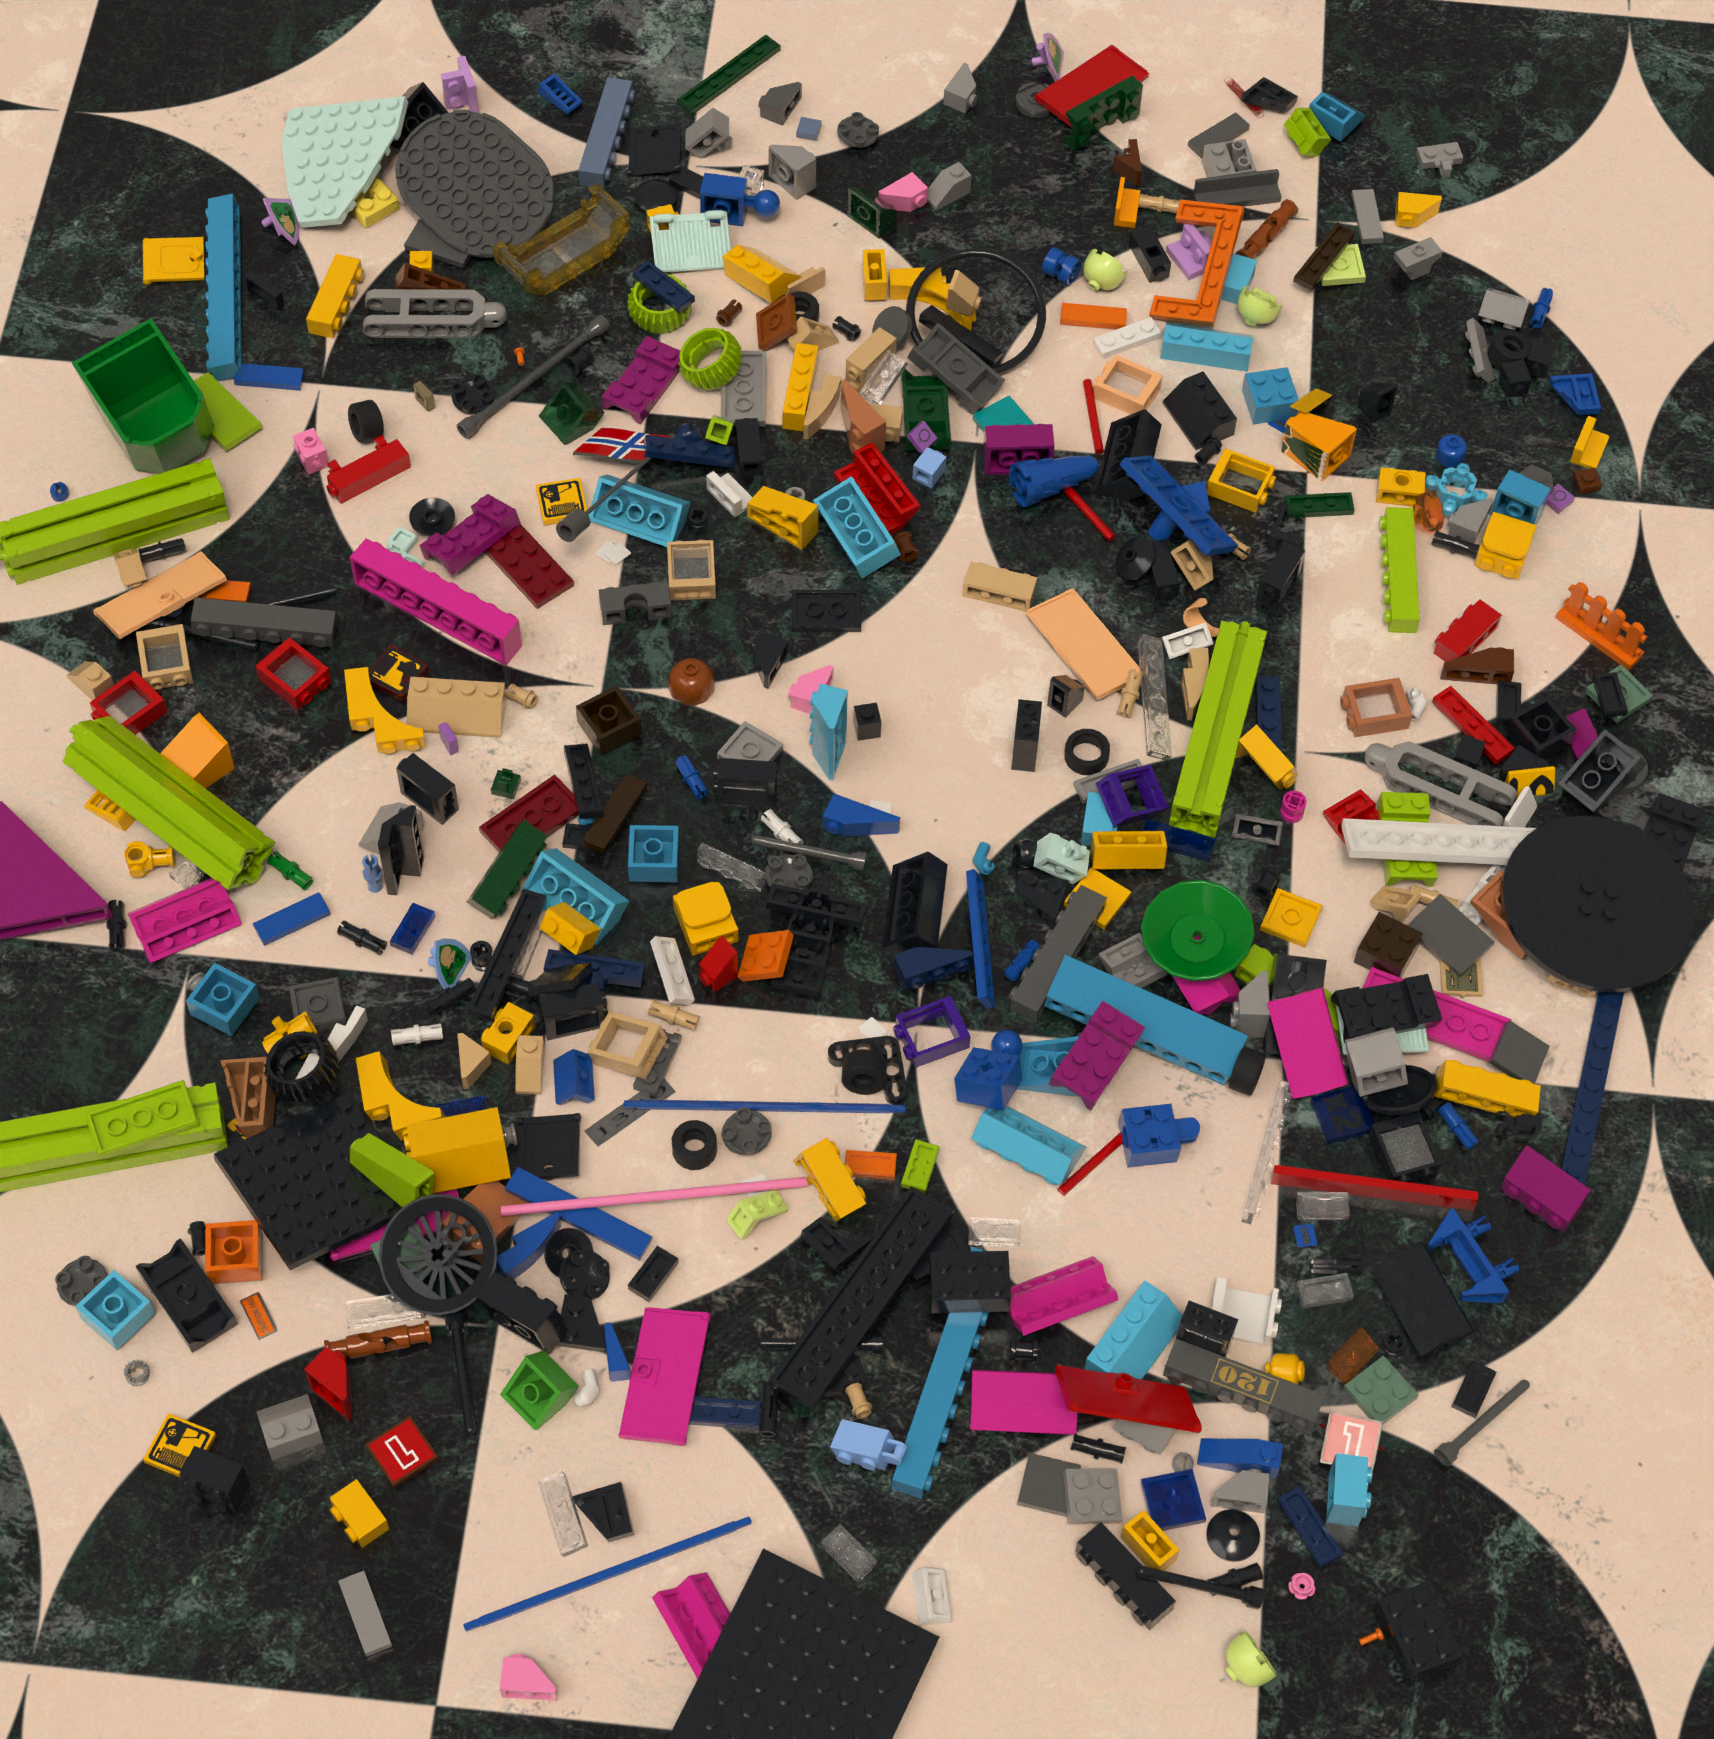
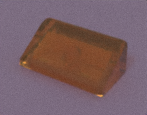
(1352, 1356)

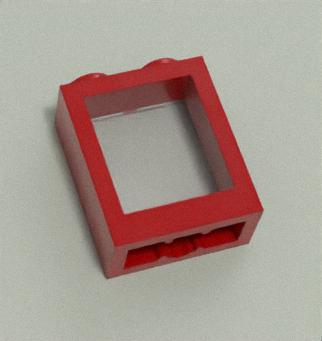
(293, 673)
(130, 703)

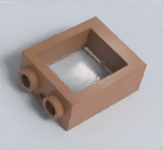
(1376, 707)

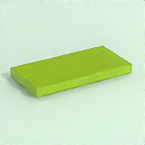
(230, 418)
(141, 1119)

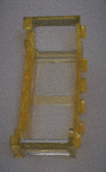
(568, 245)

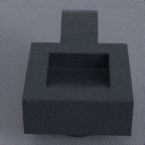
(1520, 1125)

